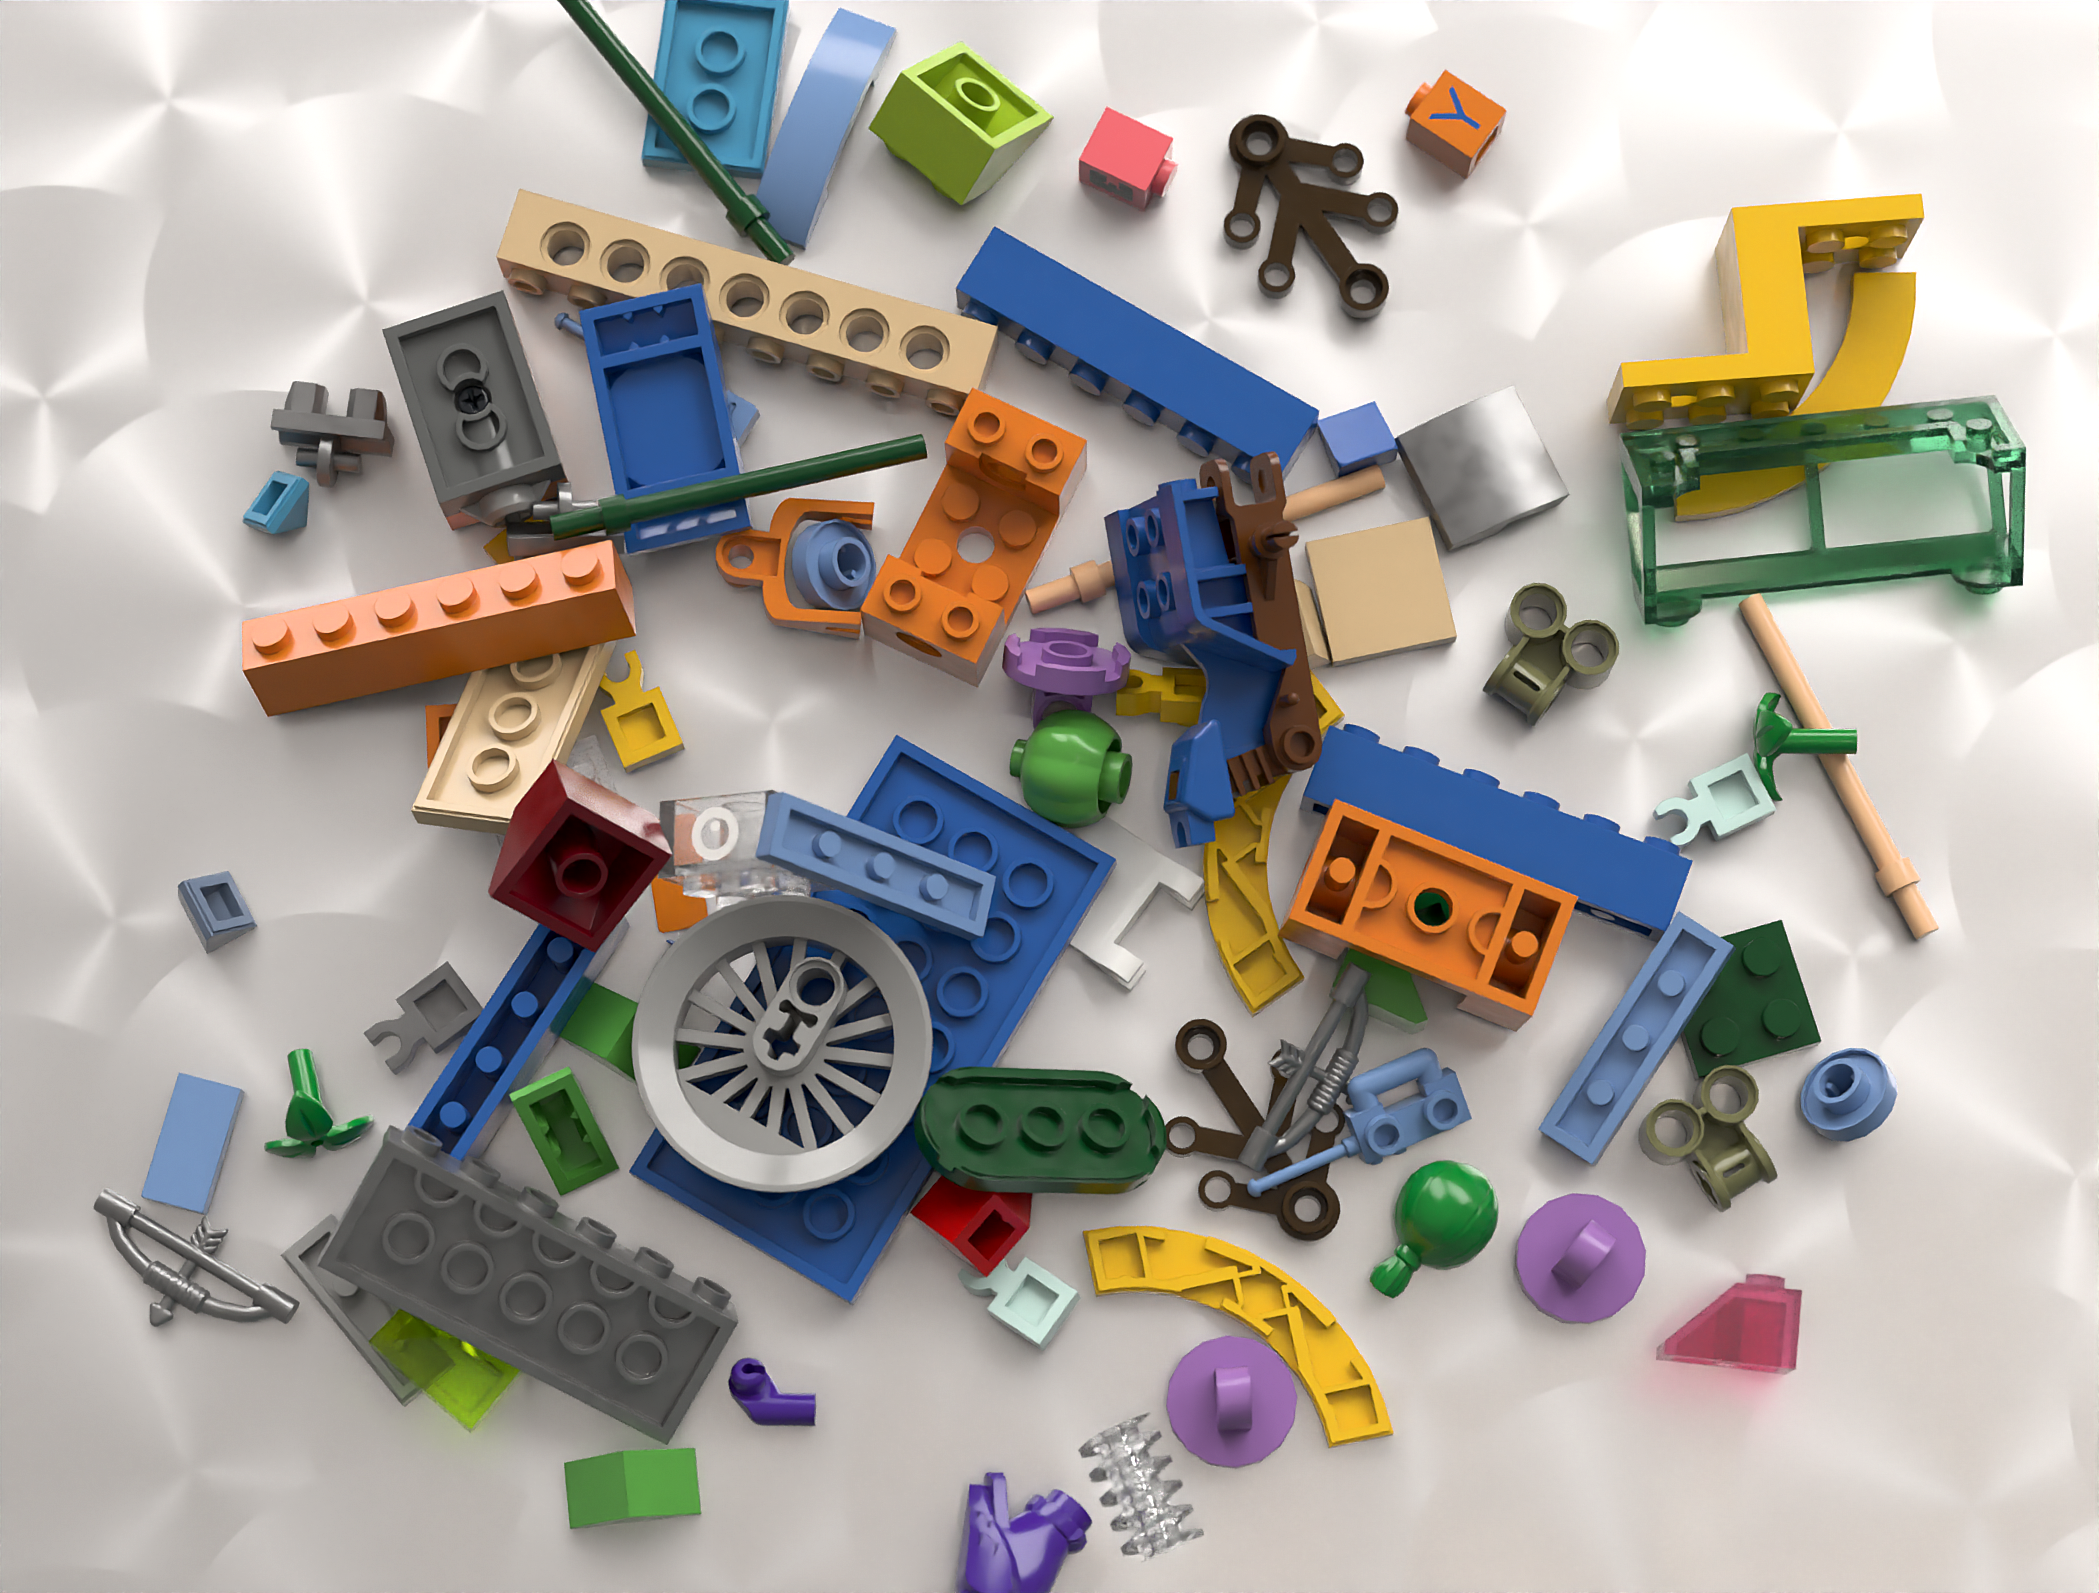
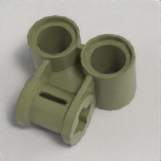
(1542, 659)
(1714, 1139)

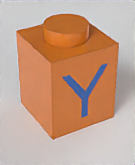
(1453, 123)

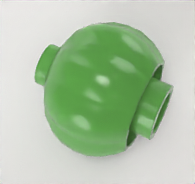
(1072, 768)

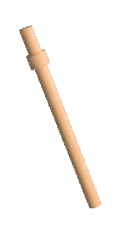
(1090, 580)
(1895, 875)

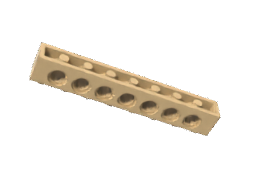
(545, 225)

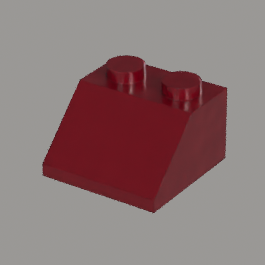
(577, 856)

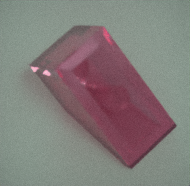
(1743, 1329)

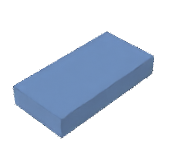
(192, 1144)

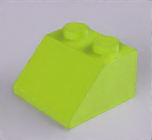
(958, 122)

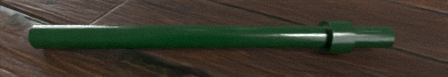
(744, 211)
(616, 514)

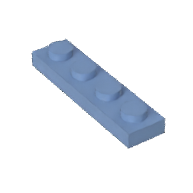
(875, 866)
(1637, 1038)

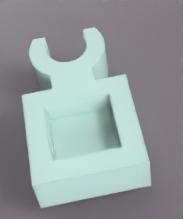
(1723, 799)
(1025, 1300)

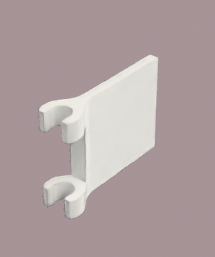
(1128, 891)

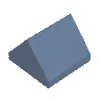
(215, 909)

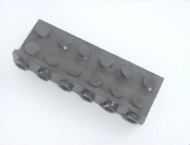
(530, 1283)

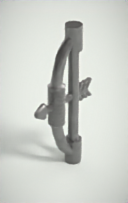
(1301, 1065)
(177, 1287)

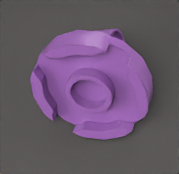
(1065, 667)
(1580, 1258)
(1231, 1401)

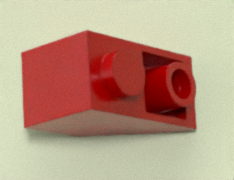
(974, 1223)

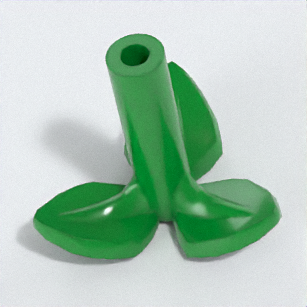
(1776, 736)
(306, 1117)

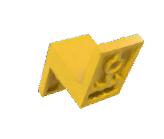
(1765, 310)

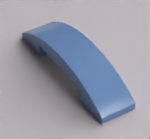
(820, 122)

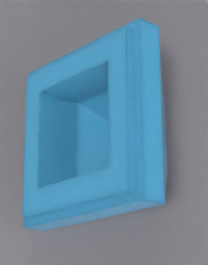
(280, 505)

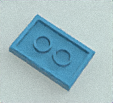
(723, 77)

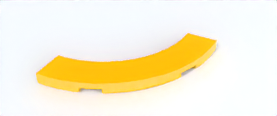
(1859, 378)
(1238, 888)
(1260, 1299)

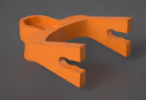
(768, 558)

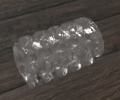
(1139, 1489)

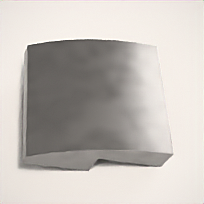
(1480, 468)

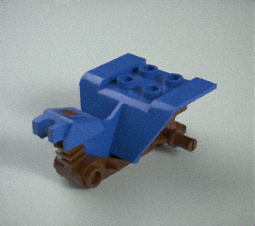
(1219, 595)

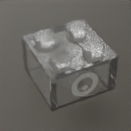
(716, 850)

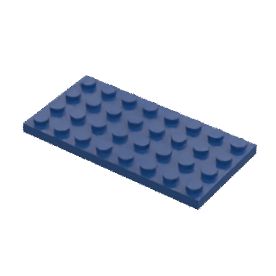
(974, 997)

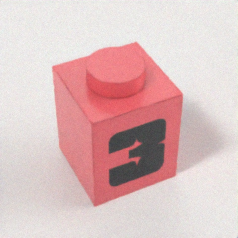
(1128, 160)

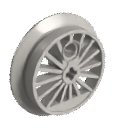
(730, 1141)

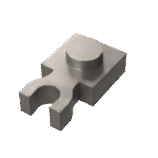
(435, 1012)

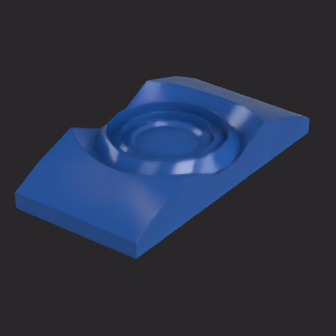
(664, 410)

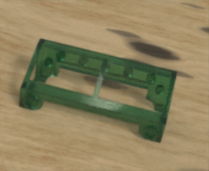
(1669, 463)

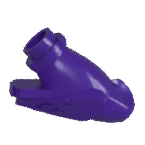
(1020, 1551)

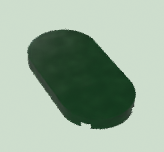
(1039, 1131)

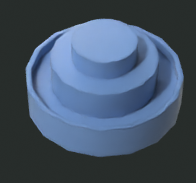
(833, 565)
(1848, 1094)

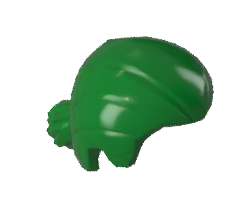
(1441, 1223)

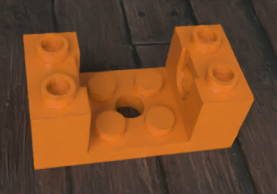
(1002, 480)
(1363, 894)

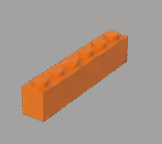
(438, 628)

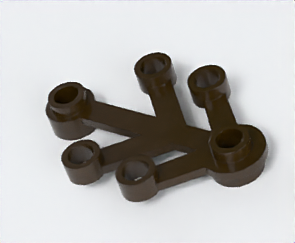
(1305, 207)
(1229, 1146)

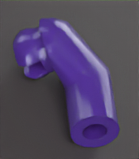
(763, 1399)

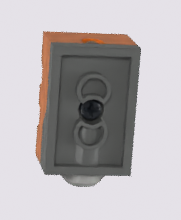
(476, 412)

